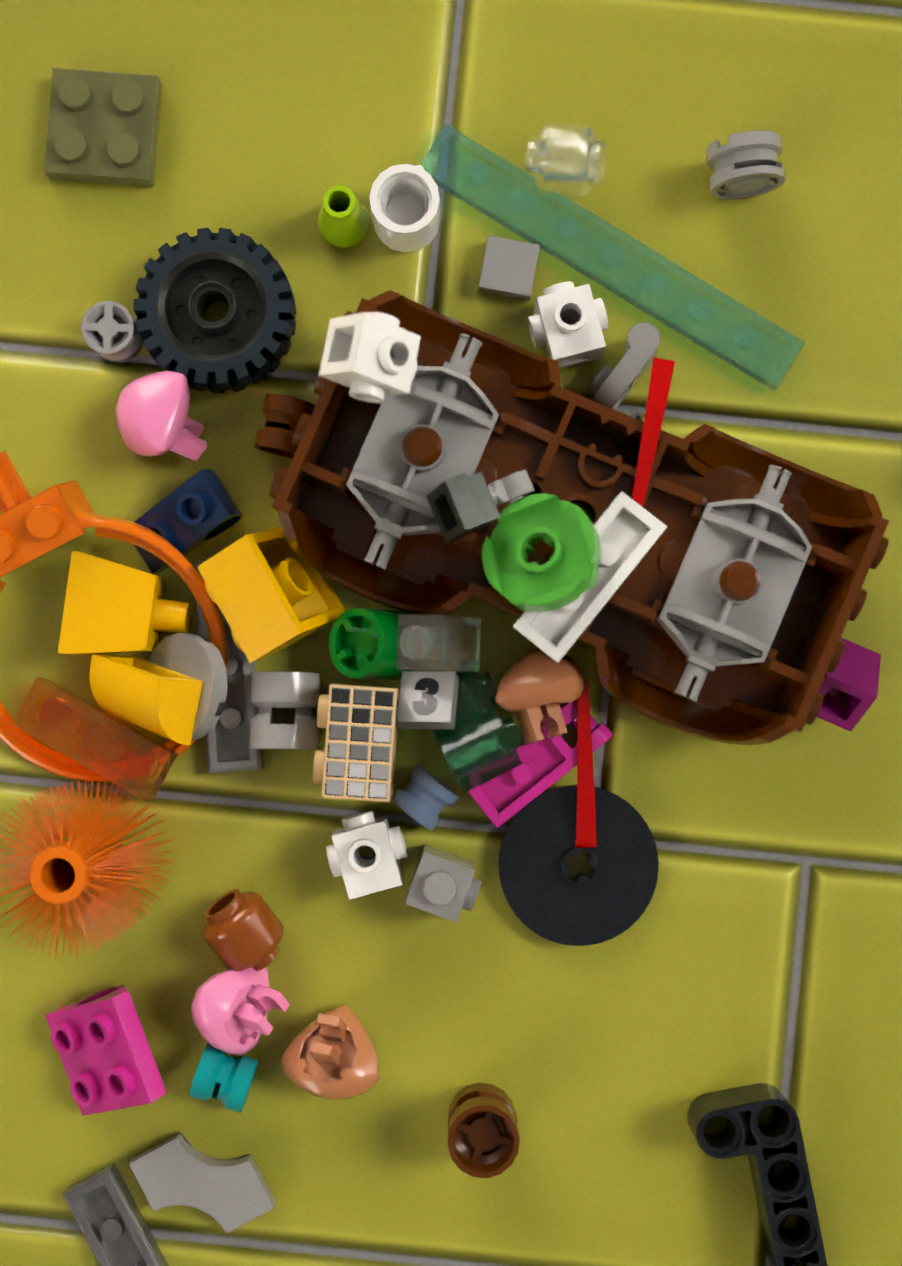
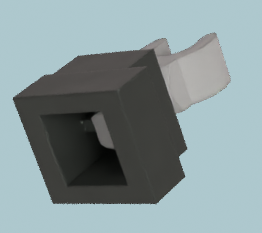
(470, 504)

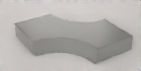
(224, 1188)

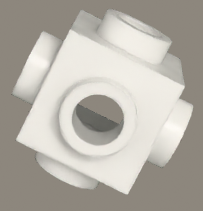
(565, 342)
(370, 356)
(361, 873)

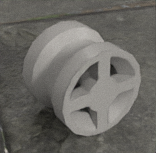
(103, 324)

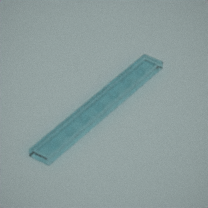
(612, 258)

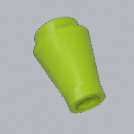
(345, 227)

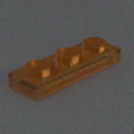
(95, 739)

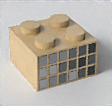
(358, 743)

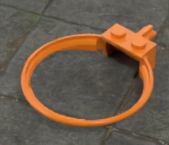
(48, 521)

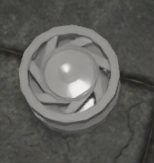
(745, 165)

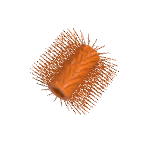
(78, 865)

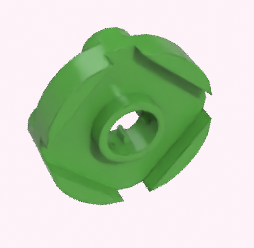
(566, 574)

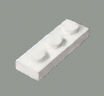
(625, 538)

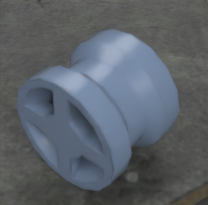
(424, 797)

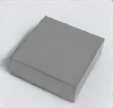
(508, 268)

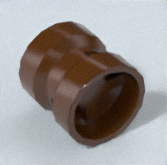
(281, 419)

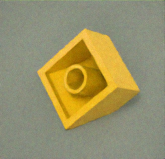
(268, 593)

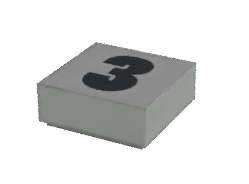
(427, 700)

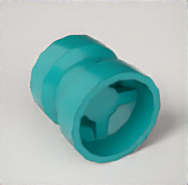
(223, 1078)

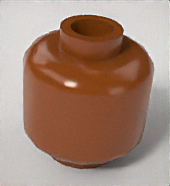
(242, 930)

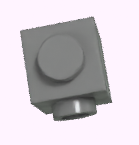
(443, 884)

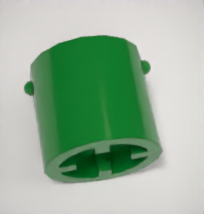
(366, 644)

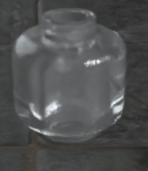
(566, 159)

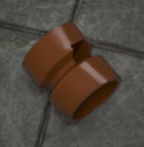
(482, 1130)

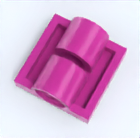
(105, 1052)

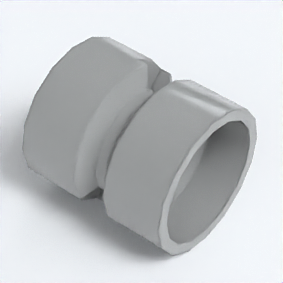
(284, 691)

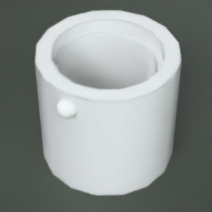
(405, 207)

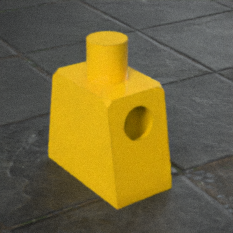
(116, 609)

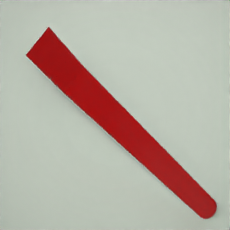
(657, 399)
(585, 776)

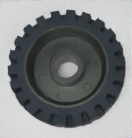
(206, 272)

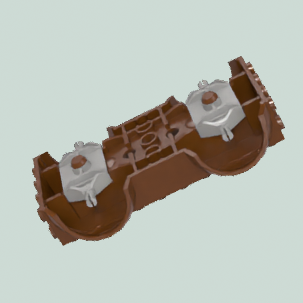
(713, 626)

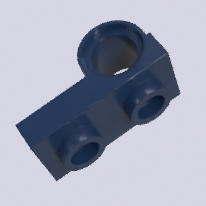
(190, 515)

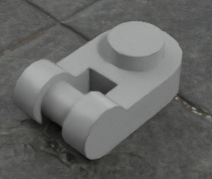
(614, 384)

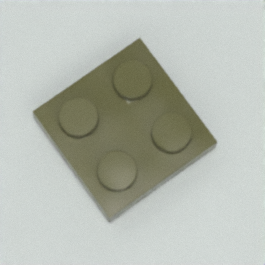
(103, 127)

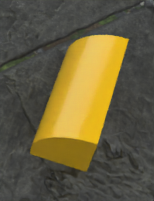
(146, 695)

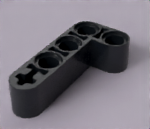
(766, 1145)

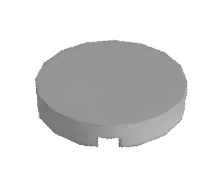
(202, 661)

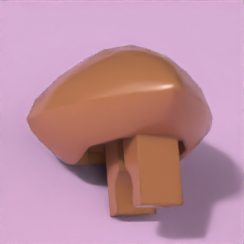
(536, 689)
(332, 1057)

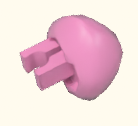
(155, 418)
(234, 1008)

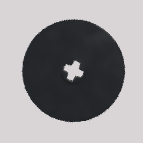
(591, 905)

